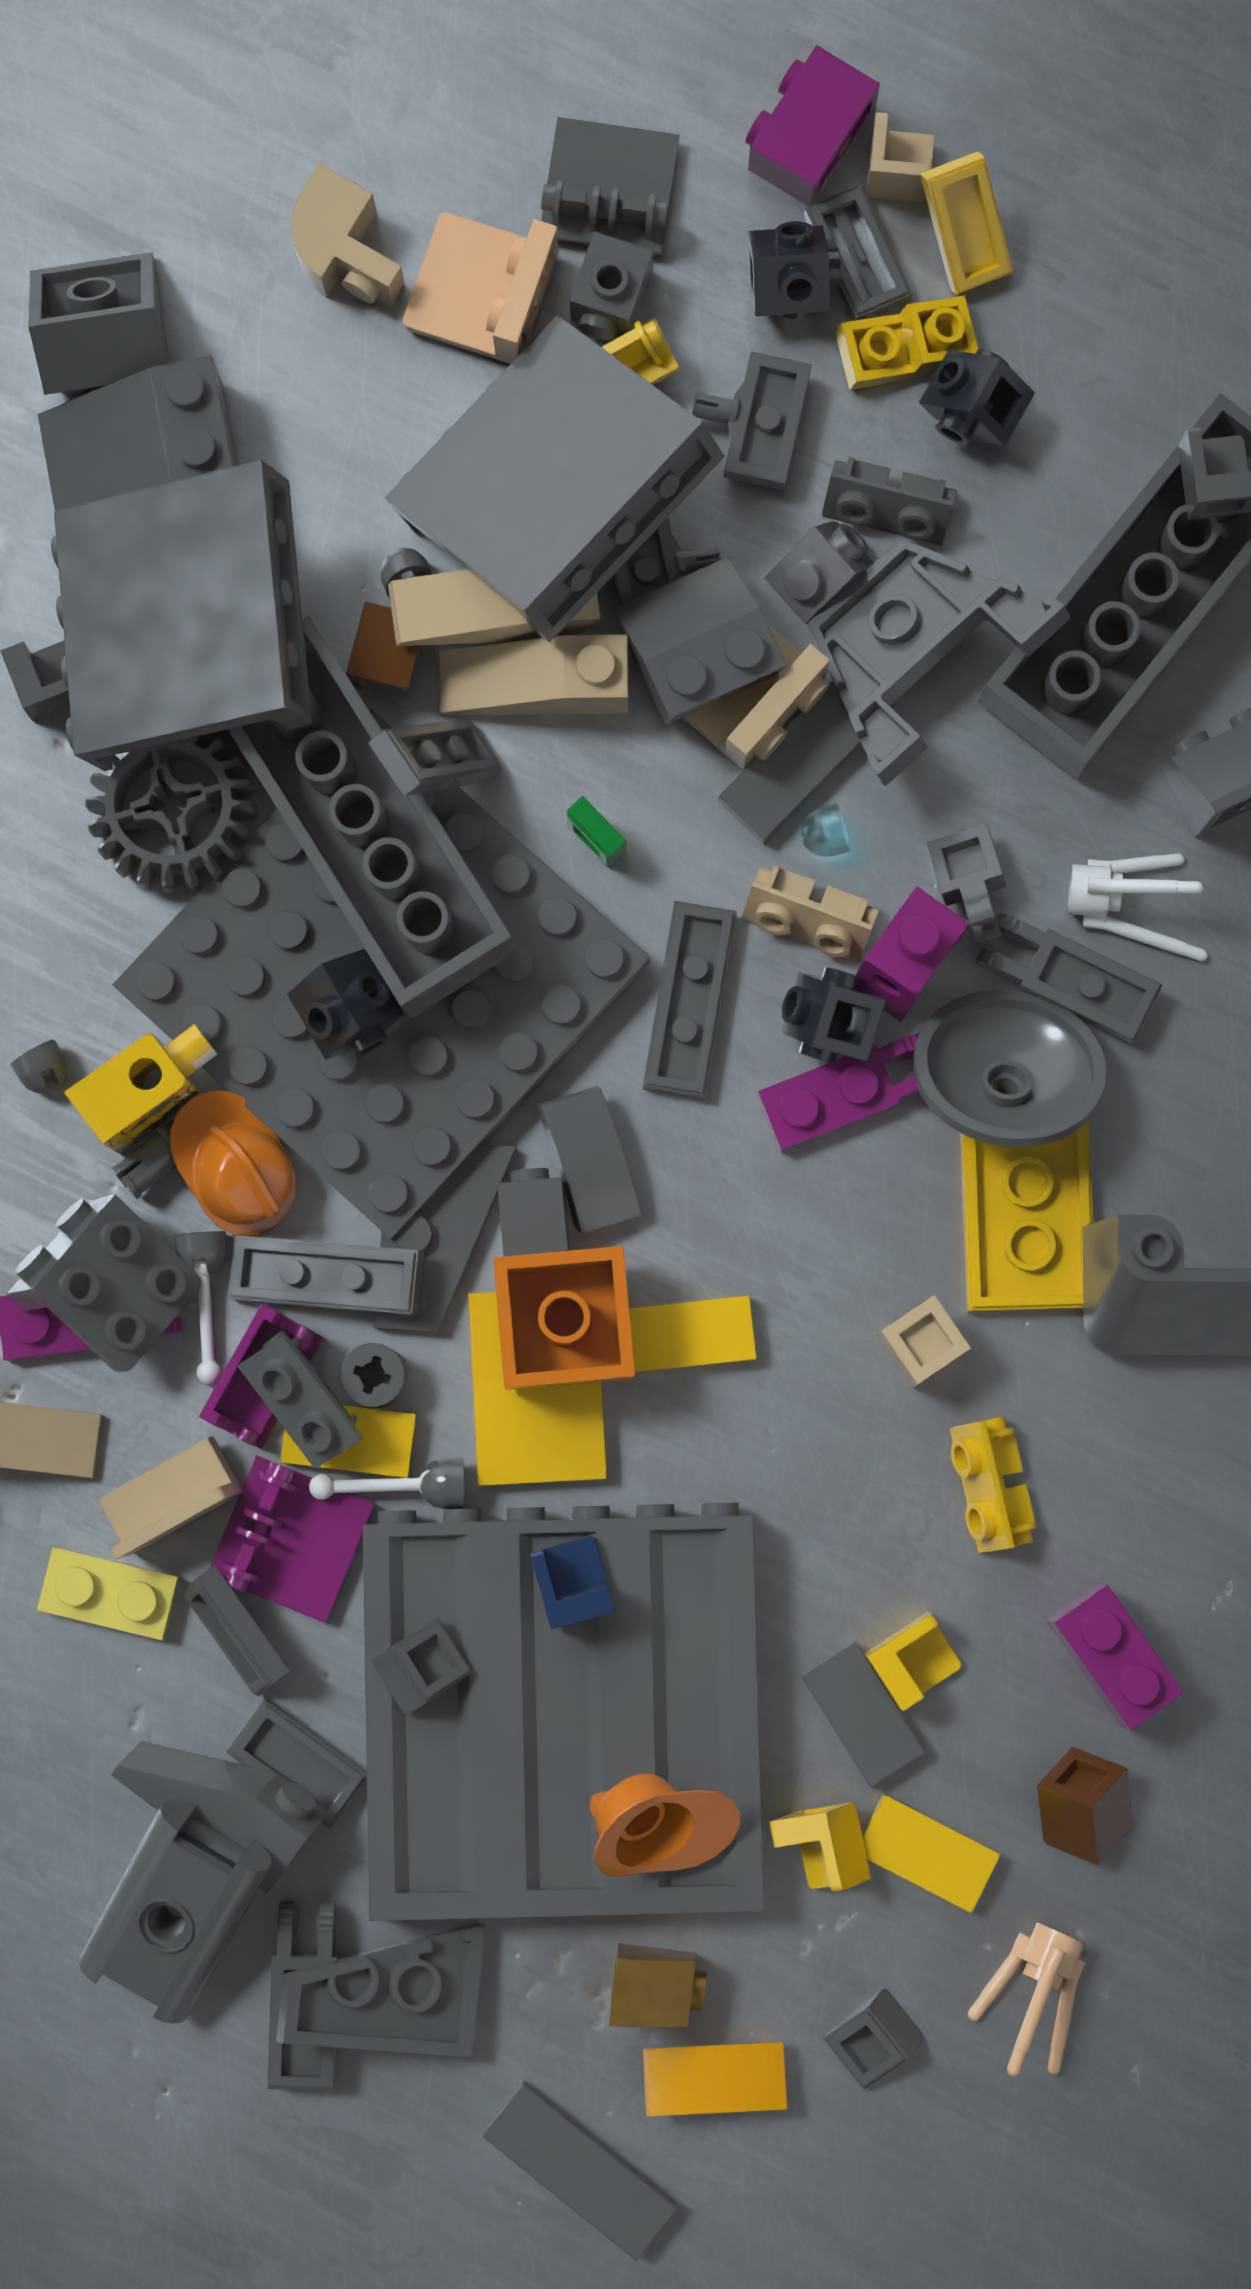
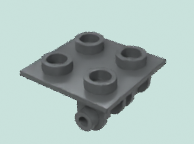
(610, 183)

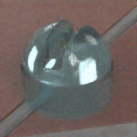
(825, 832)

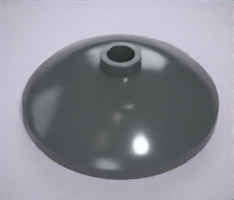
(1009, 1068)

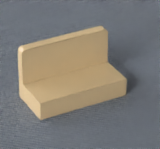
(169, 1497)

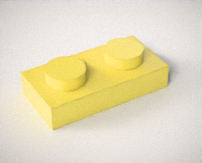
(108, 1593)

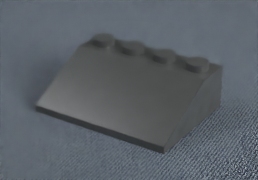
(138, 433)

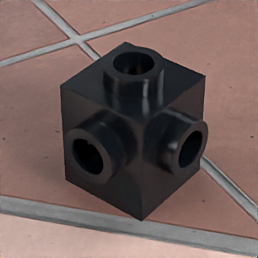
(792, 270)
(976, 398)
(346, 1005)
(831, 1015)

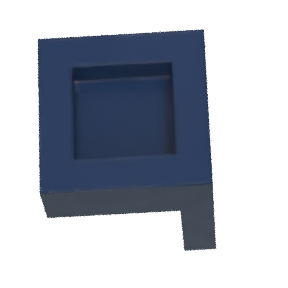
(572, 1582)

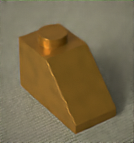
(655, 1987)

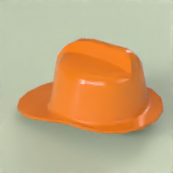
(232, 1163)
(657, 1828)

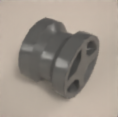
(381, 1388)

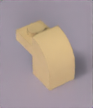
(327, 234)

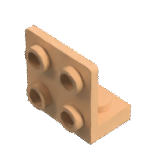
(482, 285)

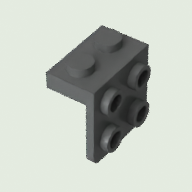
(107, 1280)

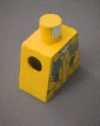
(115, 1097)

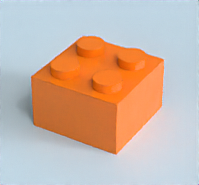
(564, 1318)

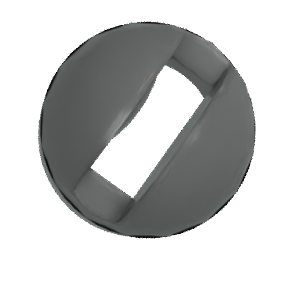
(402, 562)
(40, 1063)

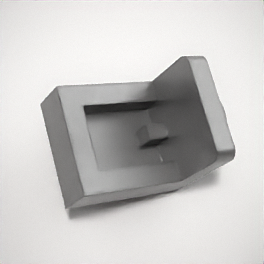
(819, 568)

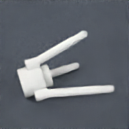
(1099, 889)

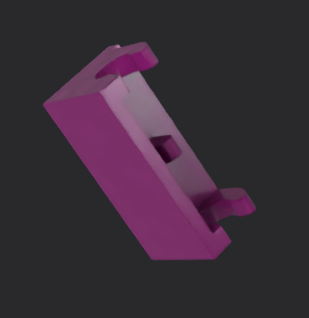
(234, 1401)

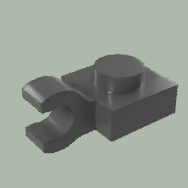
(968, 872)

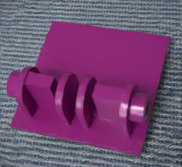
(289, 1542)

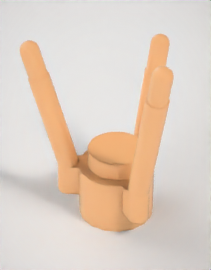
(1051, 1960)

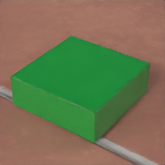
(595, 832)

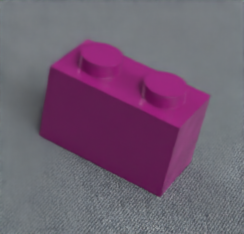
(811, 125)
(1115, 1656)

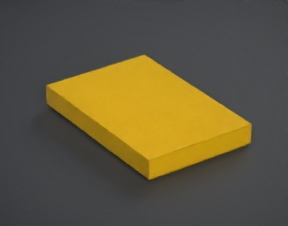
(1025, 1223)
(534, 1431)

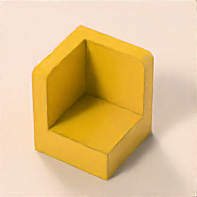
(913, 1660)
(828, 1843)

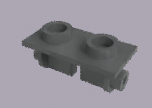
(862, 497)
(300, 1400)

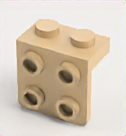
(753, 719)

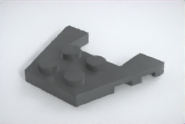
(901, 624)

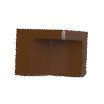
(375, 651)
(1085, 1805)

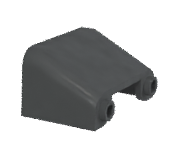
(1149, 1304)

